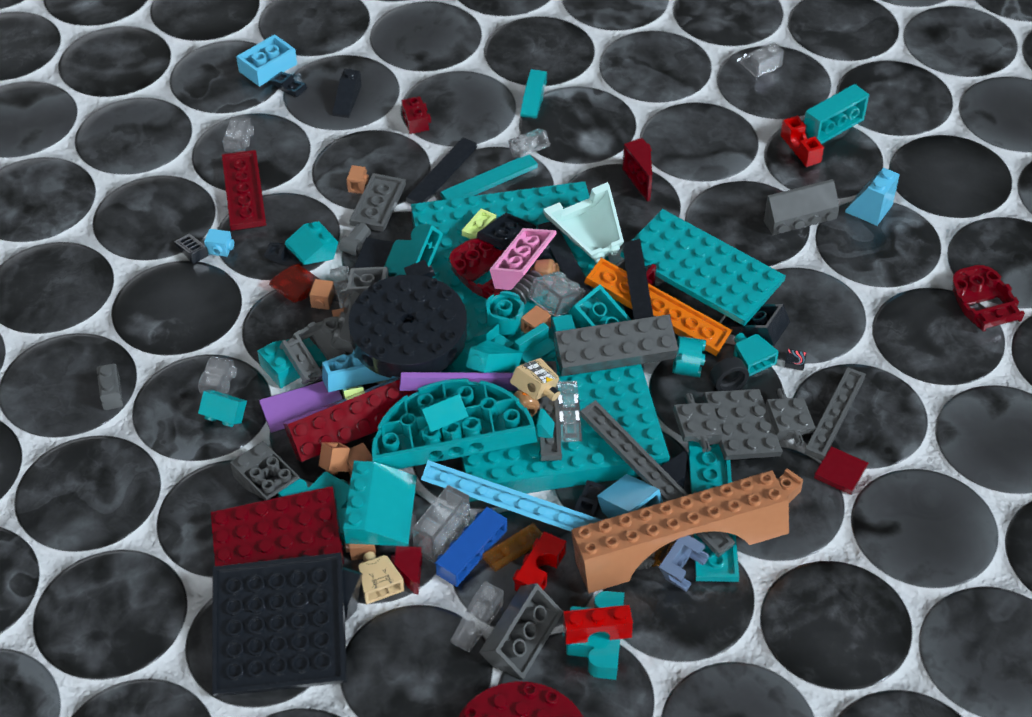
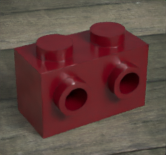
(415, 115)

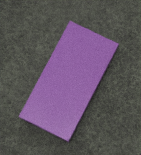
(295, 403)

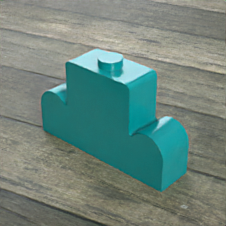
(408, 252)
(340, 487)
(599, 649)

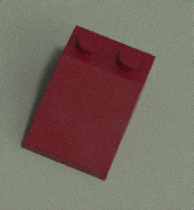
(638, 165)

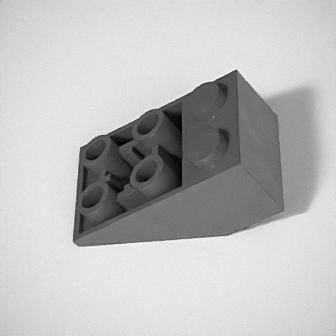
(262, 471)

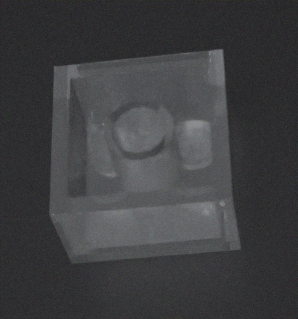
(555, 293)

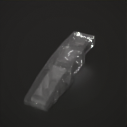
(569, 411)

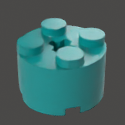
(506, 311)
(689, 356)

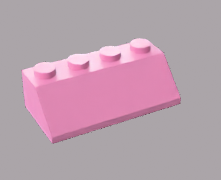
(519, 257)

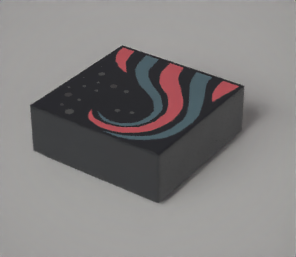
(795, 359)

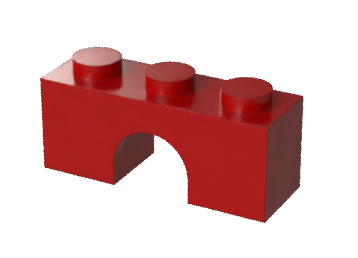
(794, 134)
(546, 551)
(582, 623)

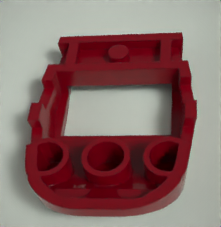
(472, 261)
(981, 284)

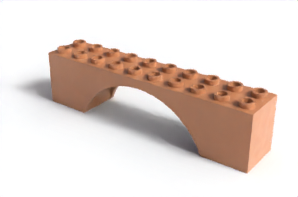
(616, 546)

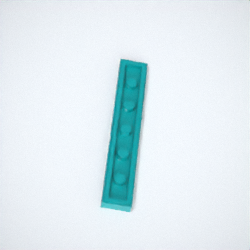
(491, 178)

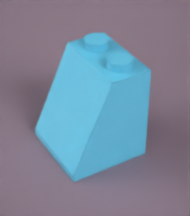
(875, 197)
(627, 496)

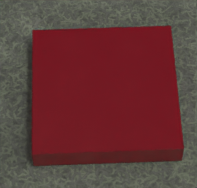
(841, 470)

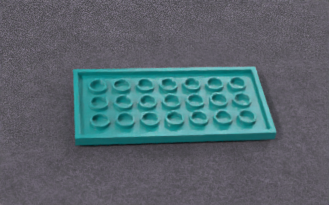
(707, 267)

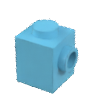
(219, 242)

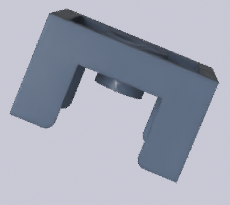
(678, 556)

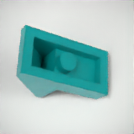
(492, 334)

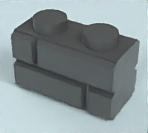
(109, 386)

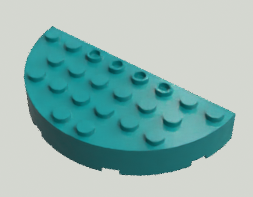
(493, 423)

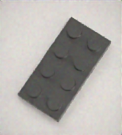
(378, 202)

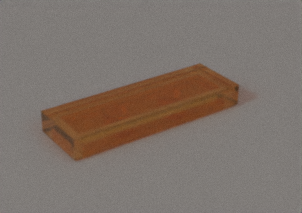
(512, 547)

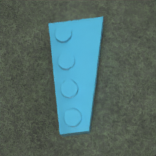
(347, 372)

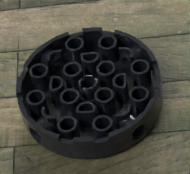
(408, 325)

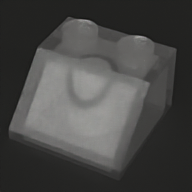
(762, 59)

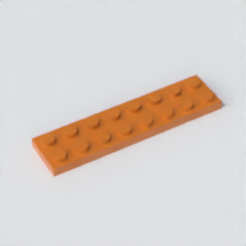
(685, 319)

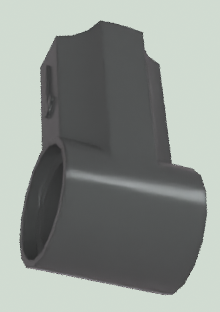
(354, 242)

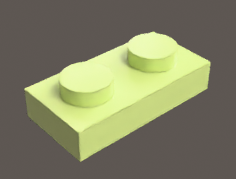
(477, 223)

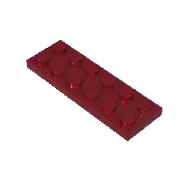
(243, 190)

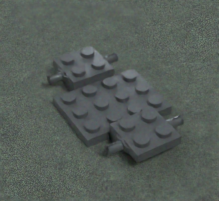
(743, 422)

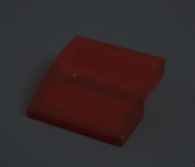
(294, 283)

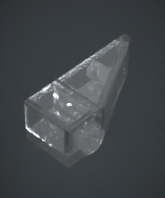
(478, 616)

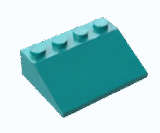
(379, 505)

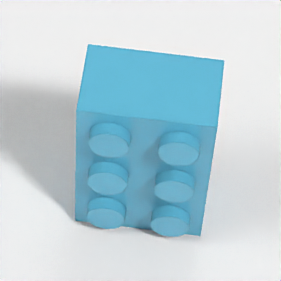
(266, 60)

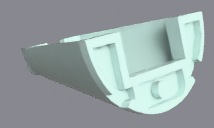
(590, 223)

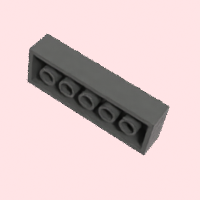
(615, 345)

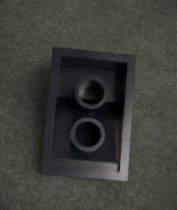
(768, 322)

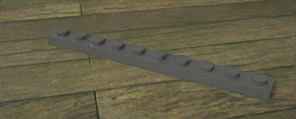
(646, 467)

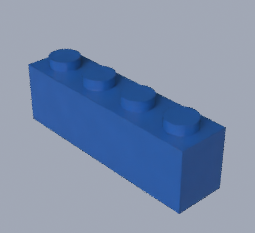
(469, 547)

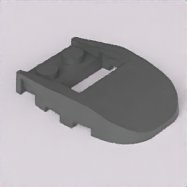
(301, 357)

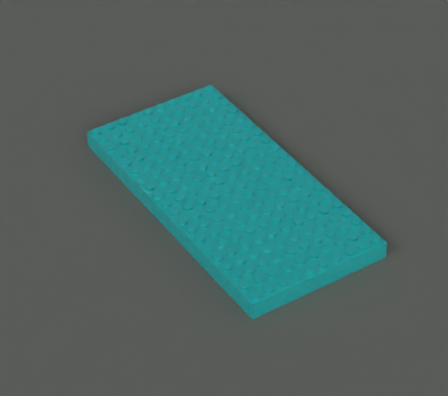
(618, 390)

